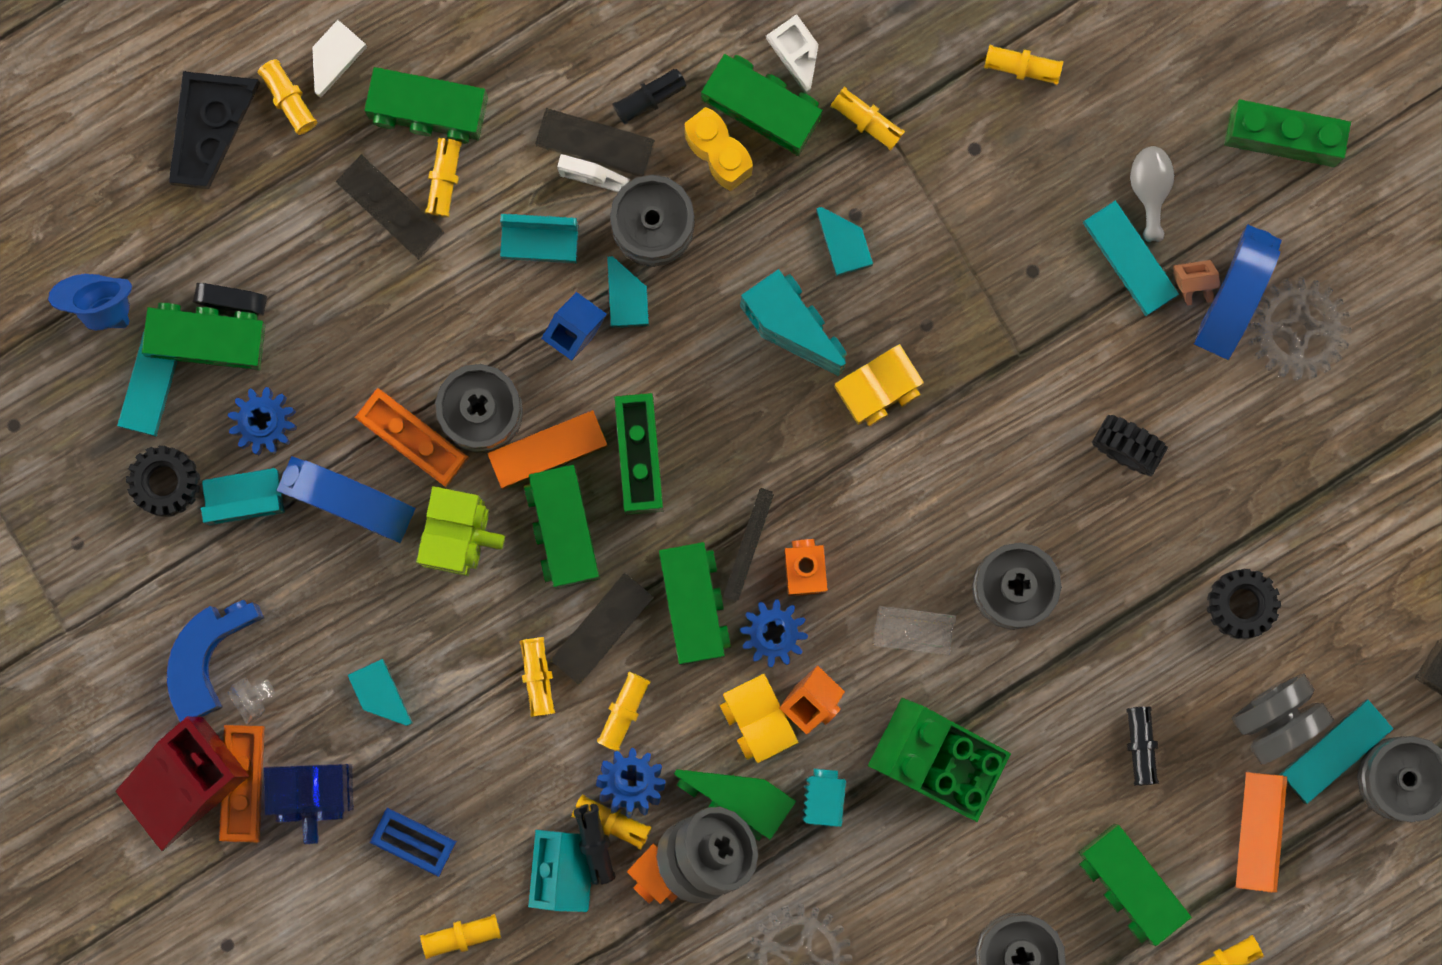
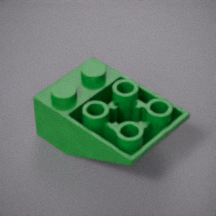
(939, 759)

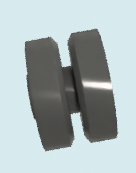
(655, 243)
(476, 386)
(1038, 579)
(1284, 722)
(1382, 782)
(707, 855)
(1023, 931)

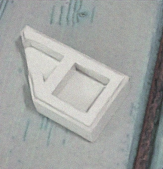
(796, 50)
(334, 55)
(590, 173)

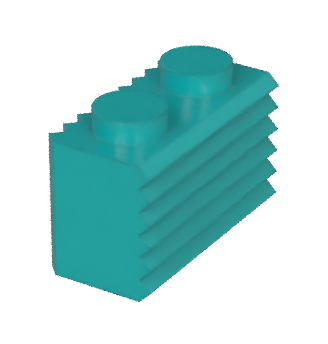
(824, 798)

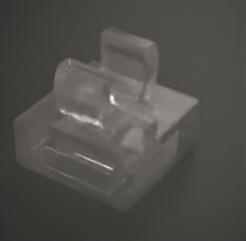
(249, 699)

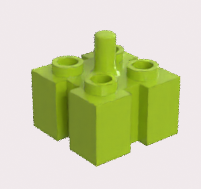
(455, 532)

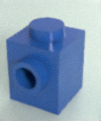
(574, 326)

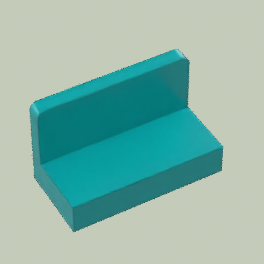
(539, 238)
(242, 497)
(559, 873)

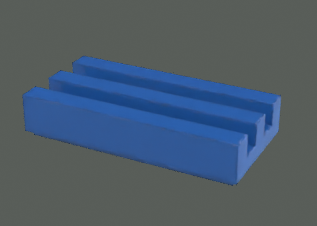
(442, 856)

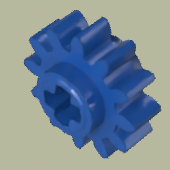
(253, 433)
(787, 639)
(616, 785)

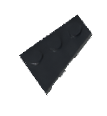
(206, 125)

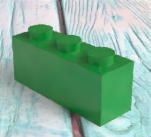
(762, 103)
(425, 105)
(1287, 133)
(204, 337)
(638, 454)
(562, 527)
(694, 603)
(1133, 886)

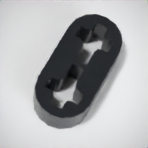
(229, 299)

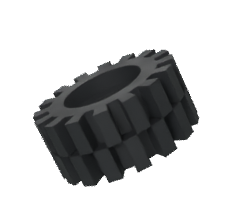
(1129, 445)
(147, 464)
(1260, 587)

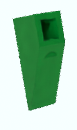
(750, 798)

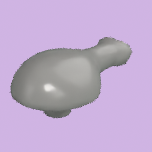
(1152, 181)

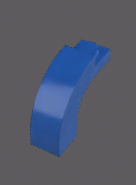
(1239, 292)
(346, 498)
(190, 657)

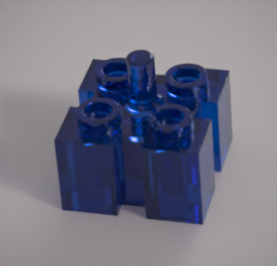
(308, 795)

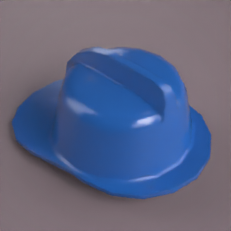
(95, 299)

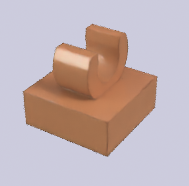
(1196, 277)

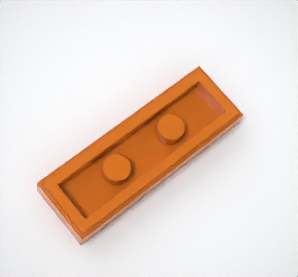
(411, 437)
(547, 449)
(242, 807)
(1261, 832)

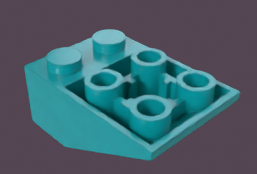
(784, 320)

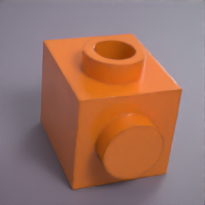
(805, 568)
(813, 700)
(650, 883)

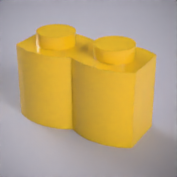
(711, 142)
(880, 385)
(759, 719)

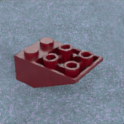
(180, 780)

